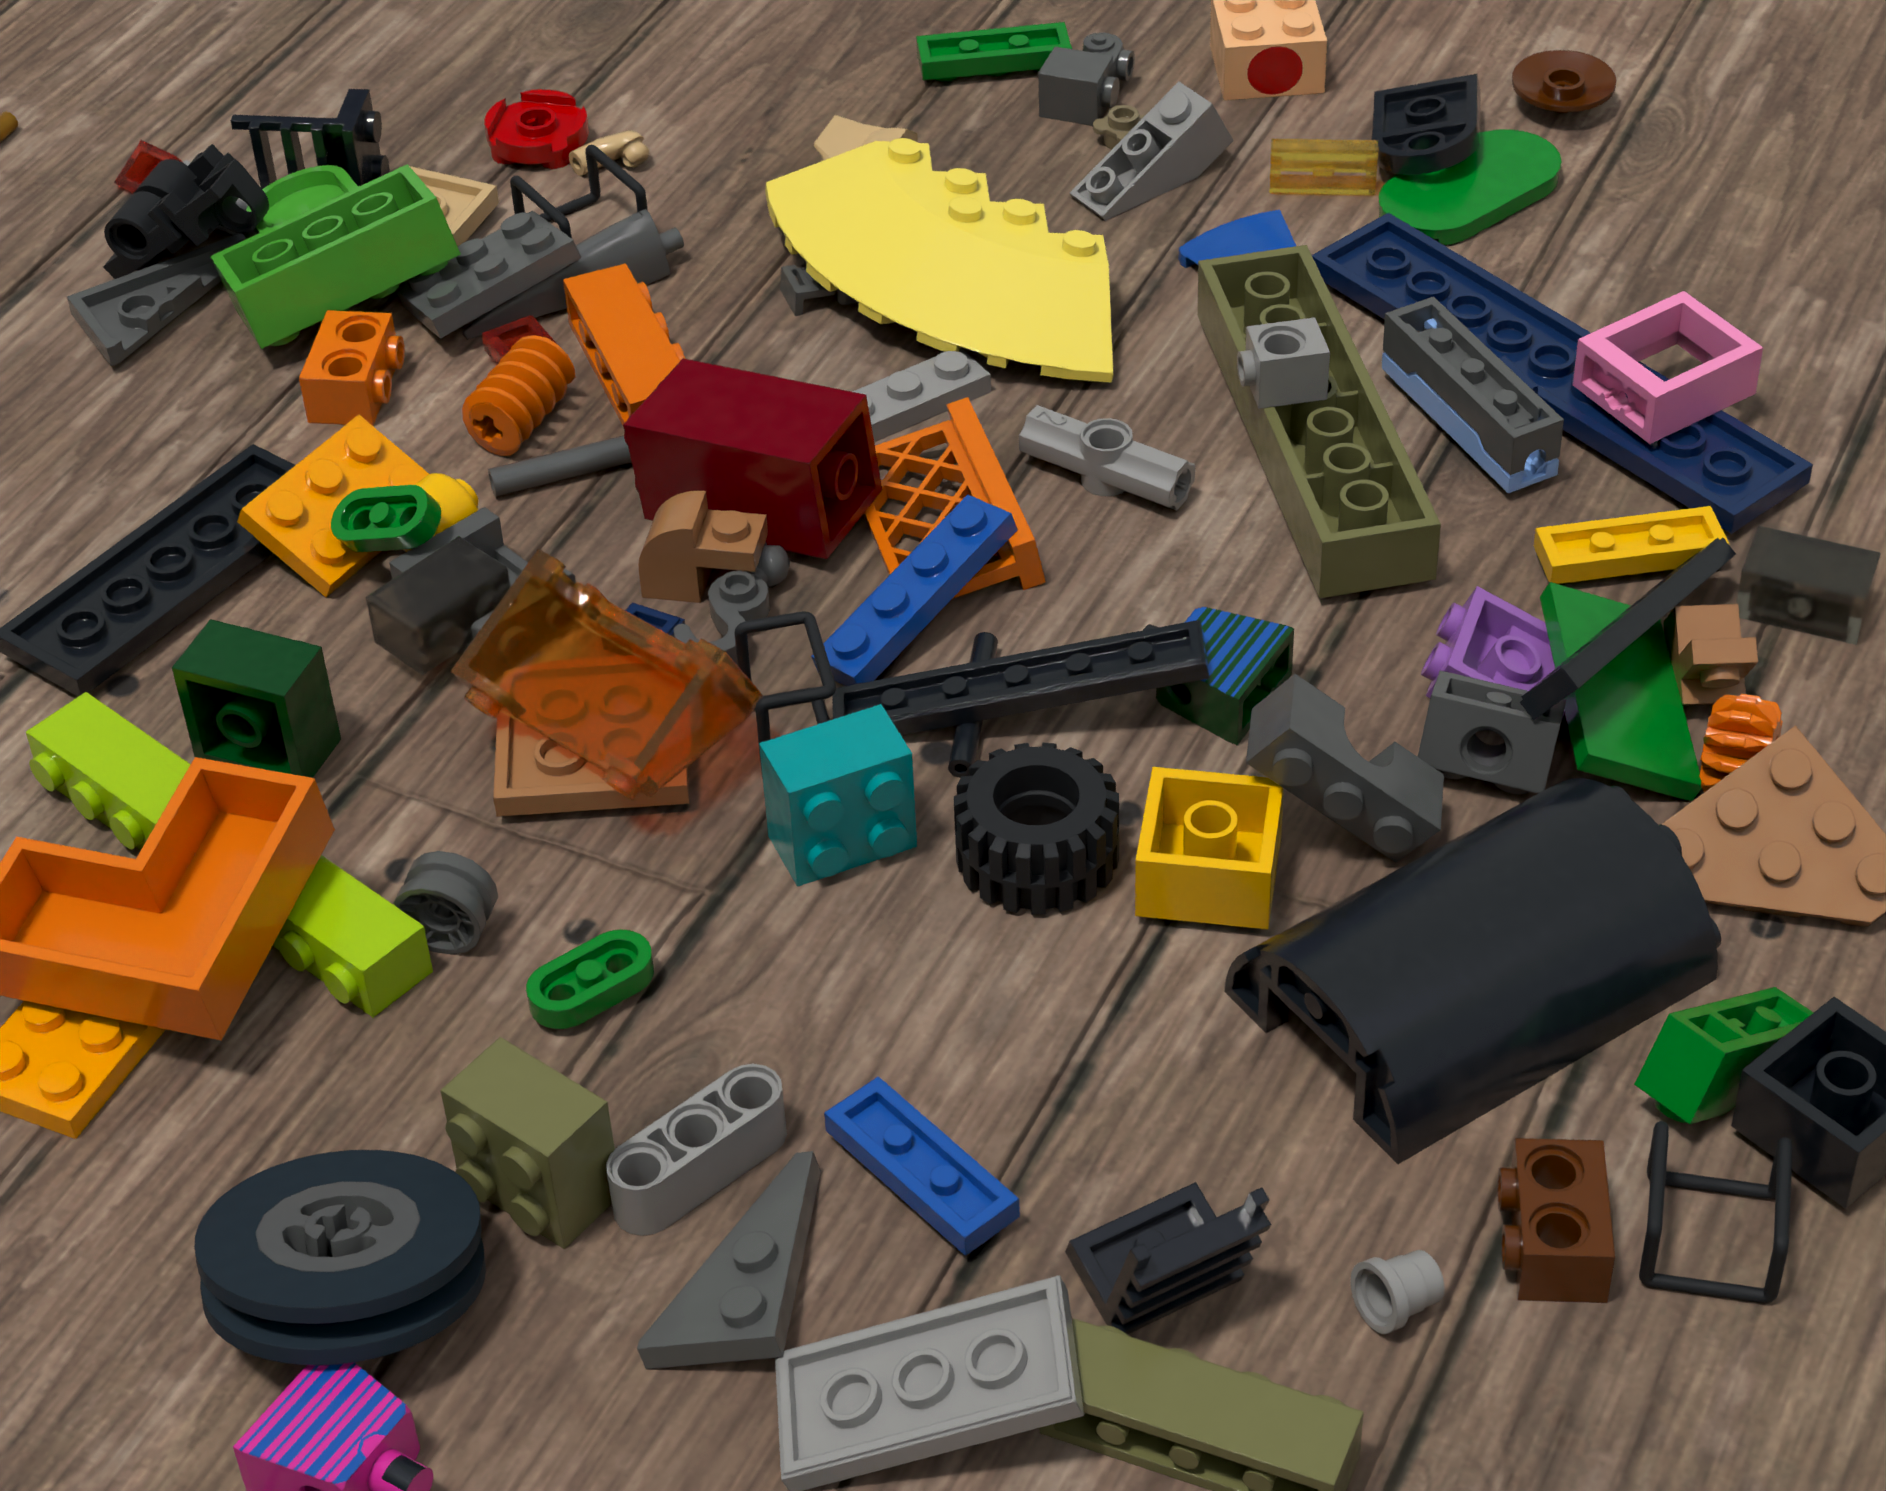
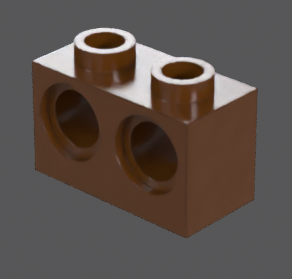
(1559, 1220)

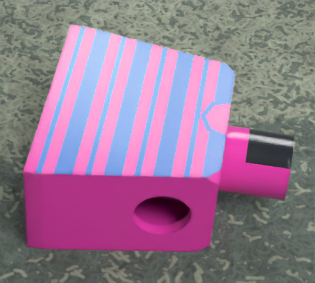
(333, 1434)

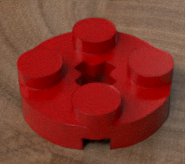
(536, 129)

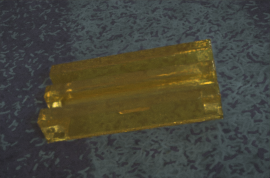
(1323, 159)

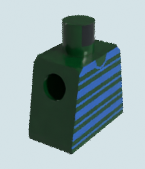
(1244, 664)

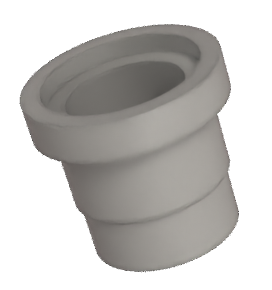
(1395, 1289)

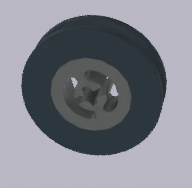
(340, 1257)

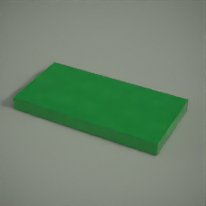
(1630, 713)

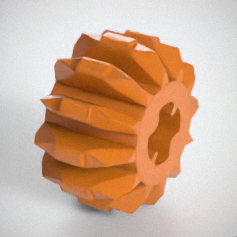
(1736, 733)

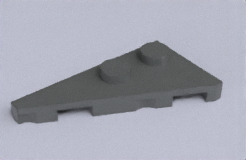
(138, 305)
(747, 1287)

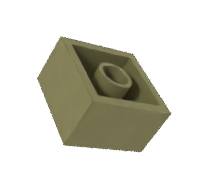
(530, 1141)

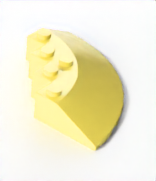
(949, 259)

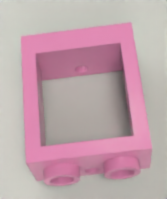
(1654, 408)

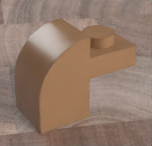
(691, 541)
(1708, 652)

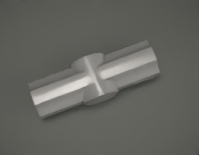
(1107, 457)

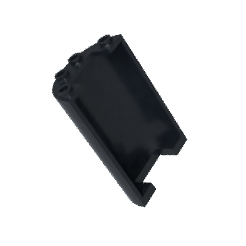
(1490, 960)

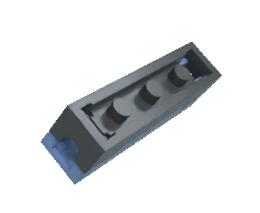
(1472, 394)

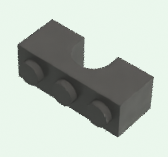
(1304, 748)

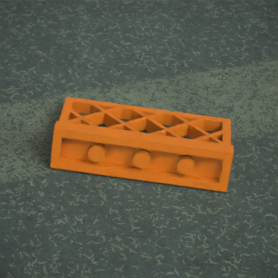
(980, 477)

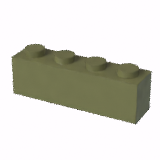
(1206, 1419)

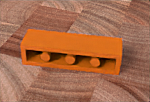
(620, 335)

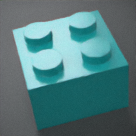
(839, 794)

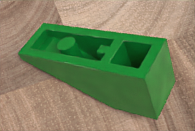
(1704, 1048)

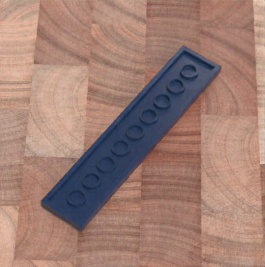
(1702, 465)

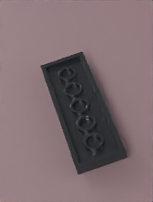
(146, 580)

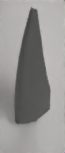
(627, 241)

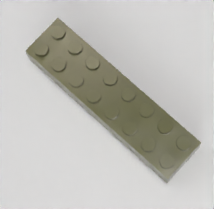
(1328, 461)

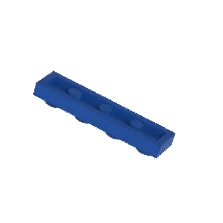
(917, 590)

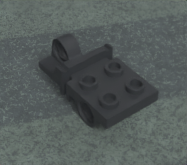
(182, 205)

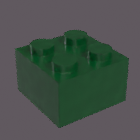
(257, 700)

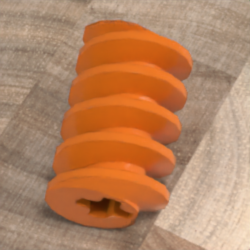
(517, 394)

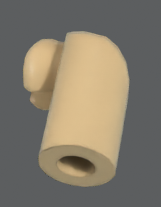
(625, 144)

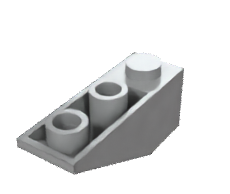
(1157, 155)

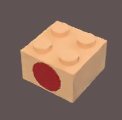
(1268, 48)

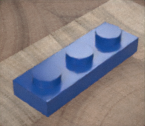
(922, 1165)

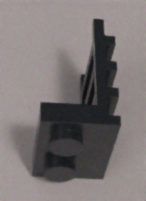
(343, 141)
(1166, 1255)

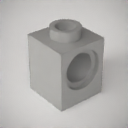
(1285, 363)

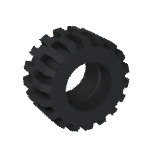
(1037, 828)

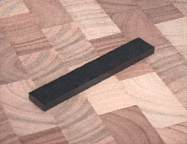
(1626, 628)
(1034, 679)

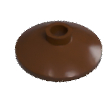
(1564, 81)

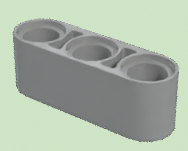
(696, 1149)

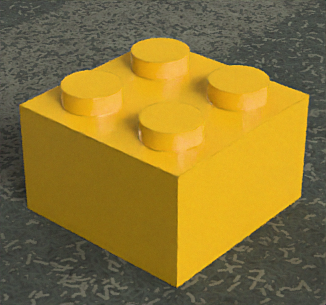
(1209, 848)

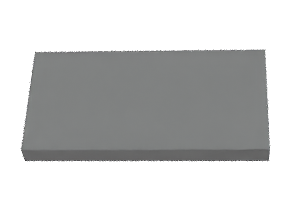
(927, 1384)

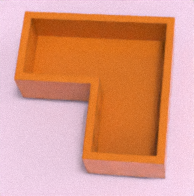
(180, 925)

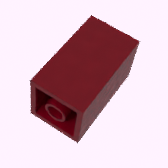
(758, 449)

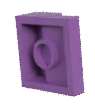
(1491, 643)

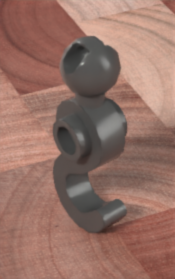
(741, 598)

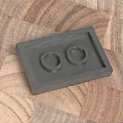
(488, 273)

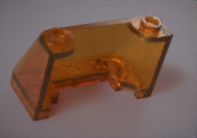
(602, 680)

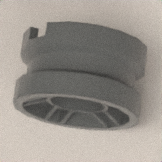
(449, 899)

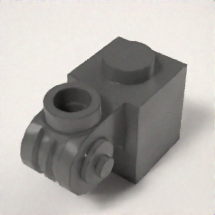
(1084, 83)

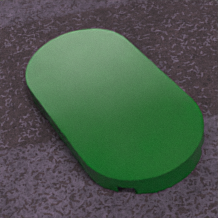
(1490, 185)

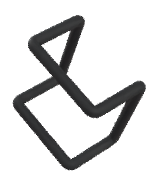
(557, 214)
(812, 695)
(1778, 1188)

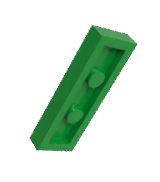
(988, 50)

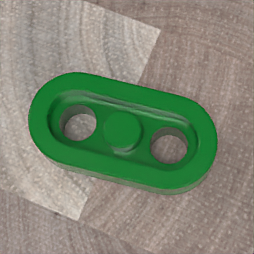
(386, 518)
(590, 979)

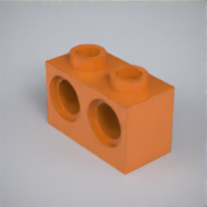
(351, 367)

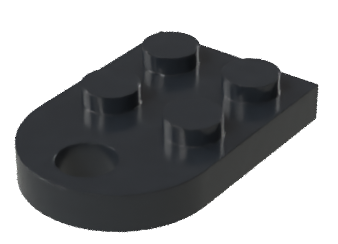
(1427, 125)

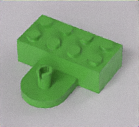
(332, 248)

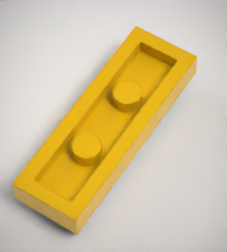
(1624, 544)

